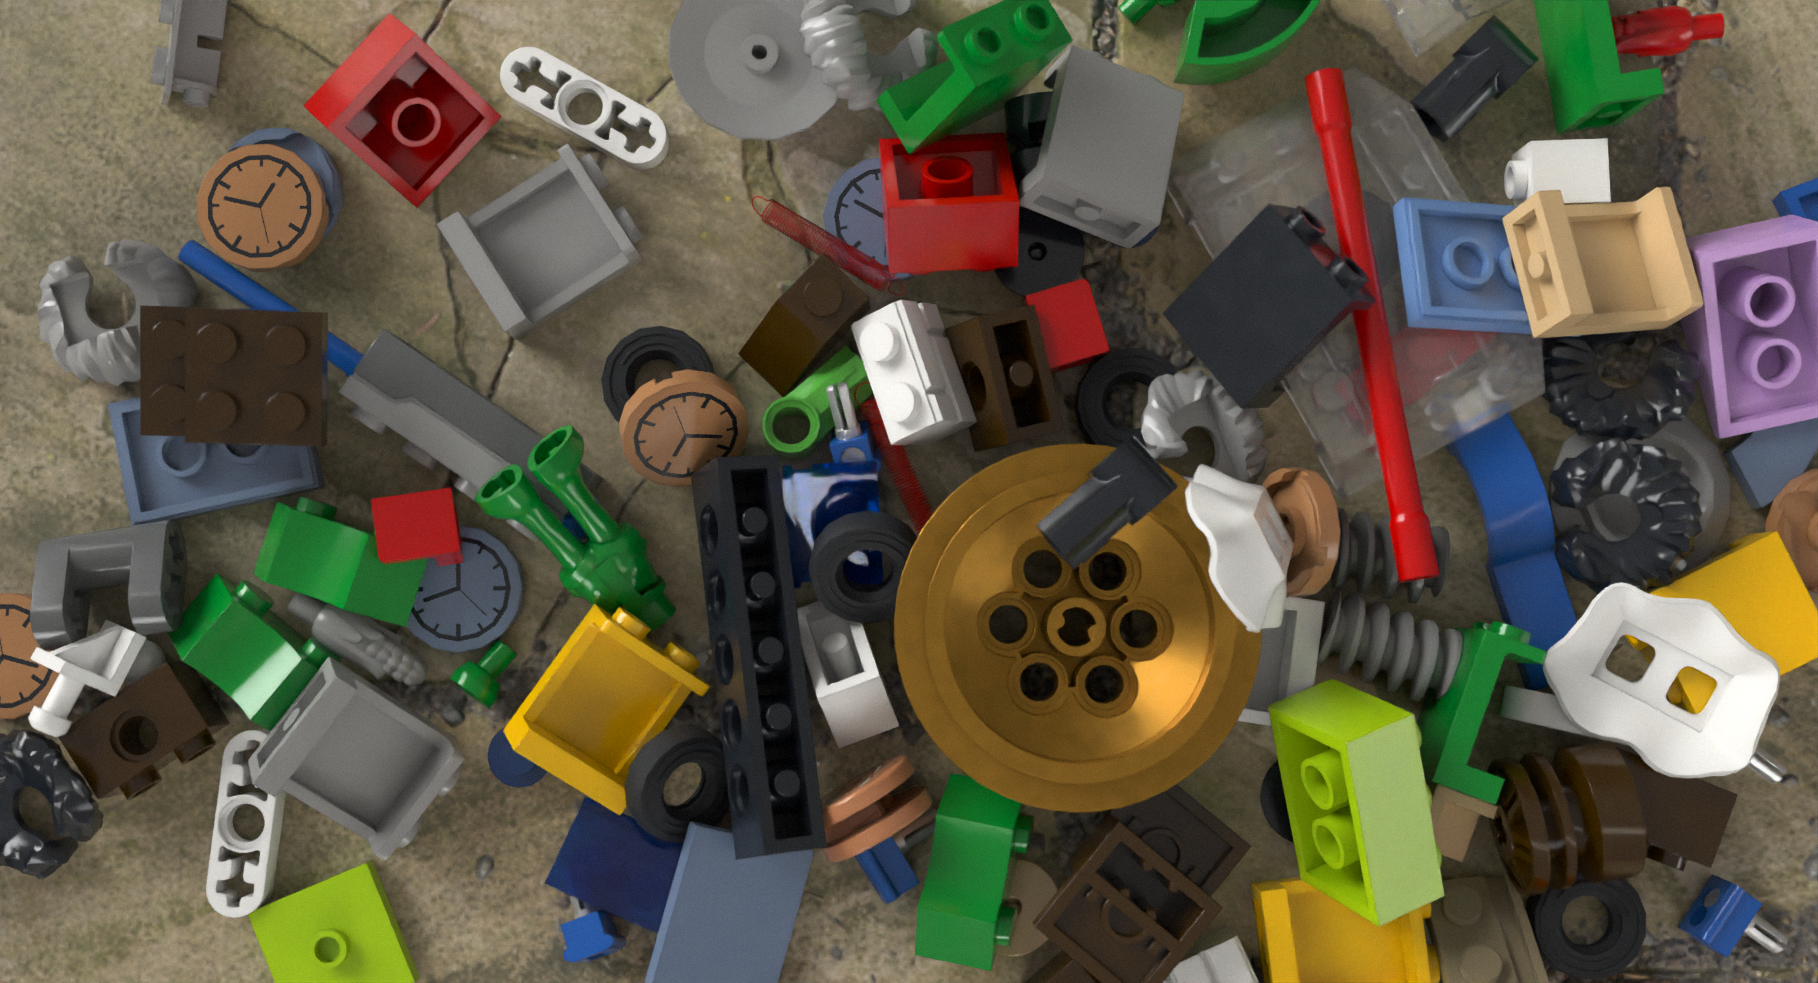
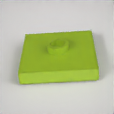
(335, 933)

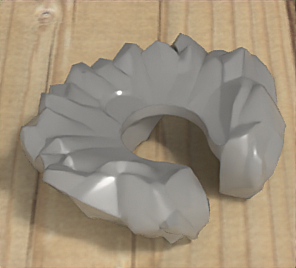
(839, 49)
(73, 335)
(1201, 401)

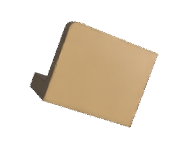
(1455, 819)

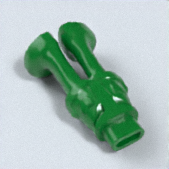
(607, 568)

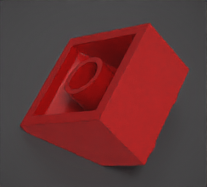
(402, 110)
(949, 205)

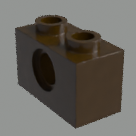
(1006, 377)
(108, 742)

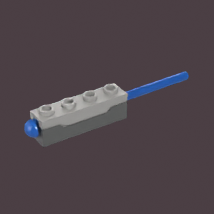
(415, 398)

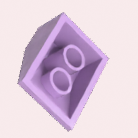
(1756, 324)

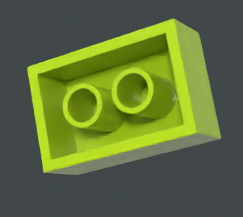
(1357, 800)

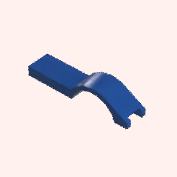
(1519, 537)

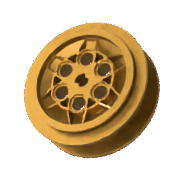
(1066, 750)

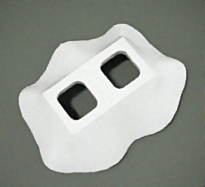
(1245, 543)
(1638, 713)

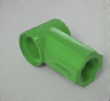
(812, 404)

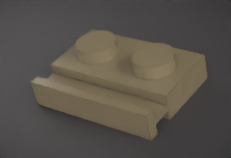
(1484, 933)

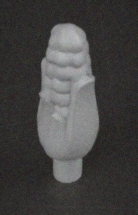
(360, 640)

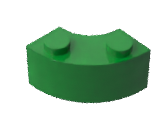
(1236, 37)
(335, 563)
(247, 649)
(971, 875)

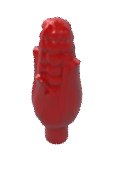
(1664, 30)

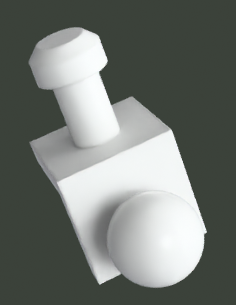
(98, 661)

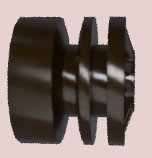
(1568, 818)

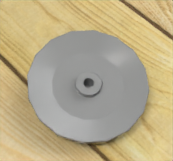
(747, 67)
(1618, 517)

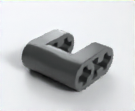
(70, 566)

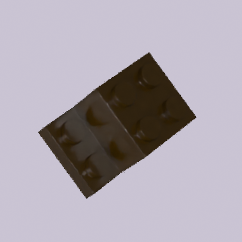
(234, 375)
(1142, 888)

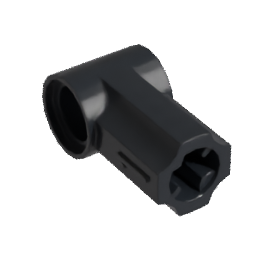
(1480, 70)
(1117, 493)

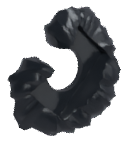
(1614, 412)
(1666, 508)
(38, 762)

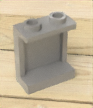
(1104, 148)
(544, 243)
(358, 758)

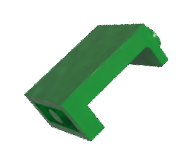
(988, 64)
(1585, 67)
(1453, 722)

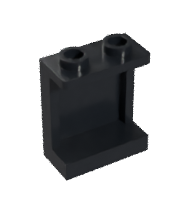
(1268, 303)

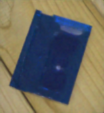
(822, 496)
(615, 866)

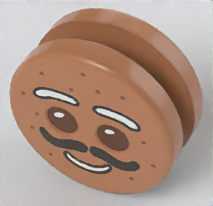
(865, 812)

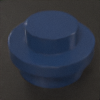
(510, 766)

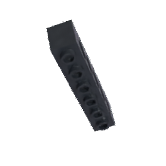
(757, 657)

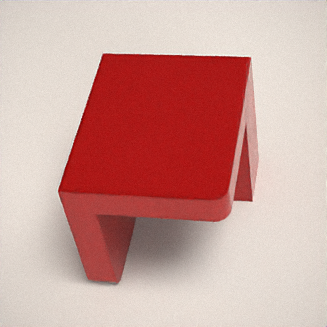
(1069, 325)
(418, 527)

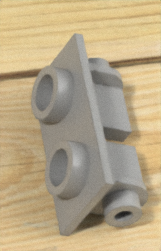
(183, 64)

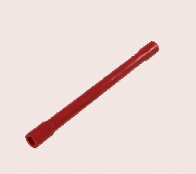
(1408, 522)

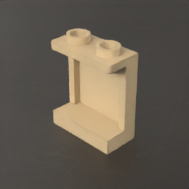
(1602, 264)

